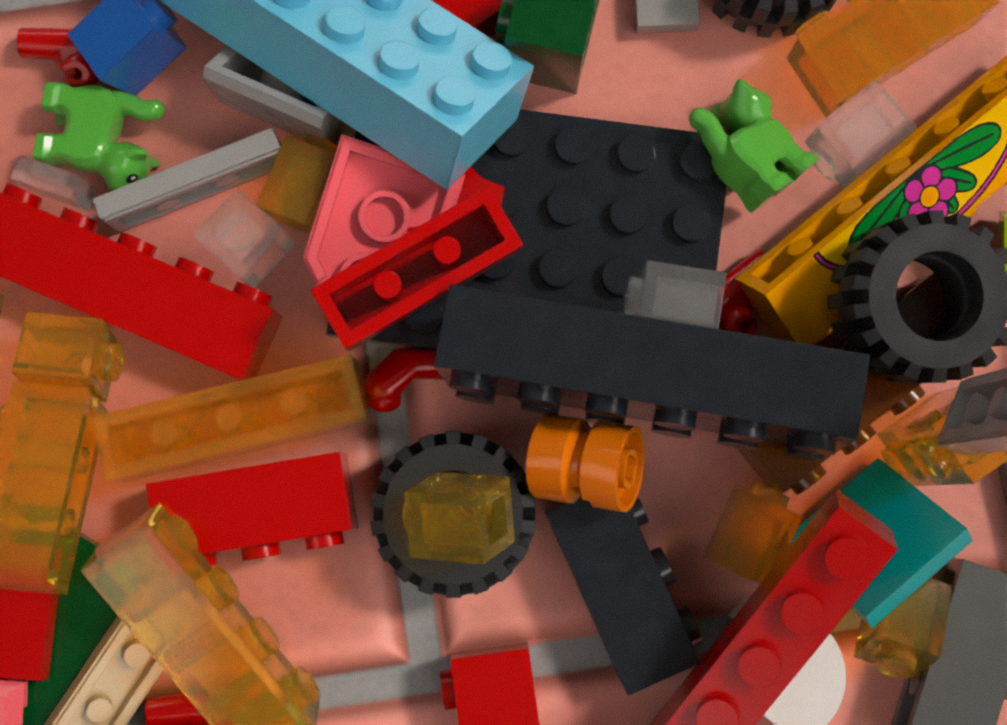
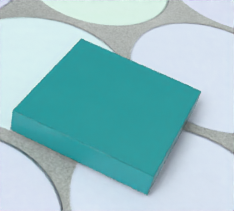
(922, 530)

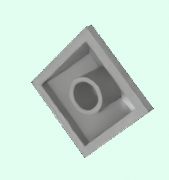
(261, 95)

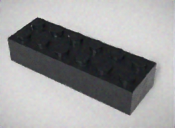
(652, 372)

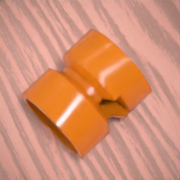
(592, 463)

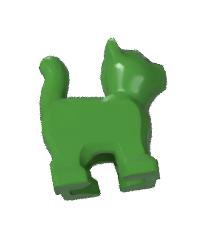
(91, 132)
(759, 154)

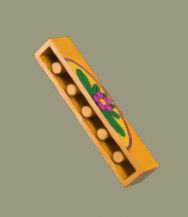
(942, 165)

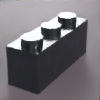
(626, 592)

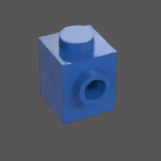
(128, 42)

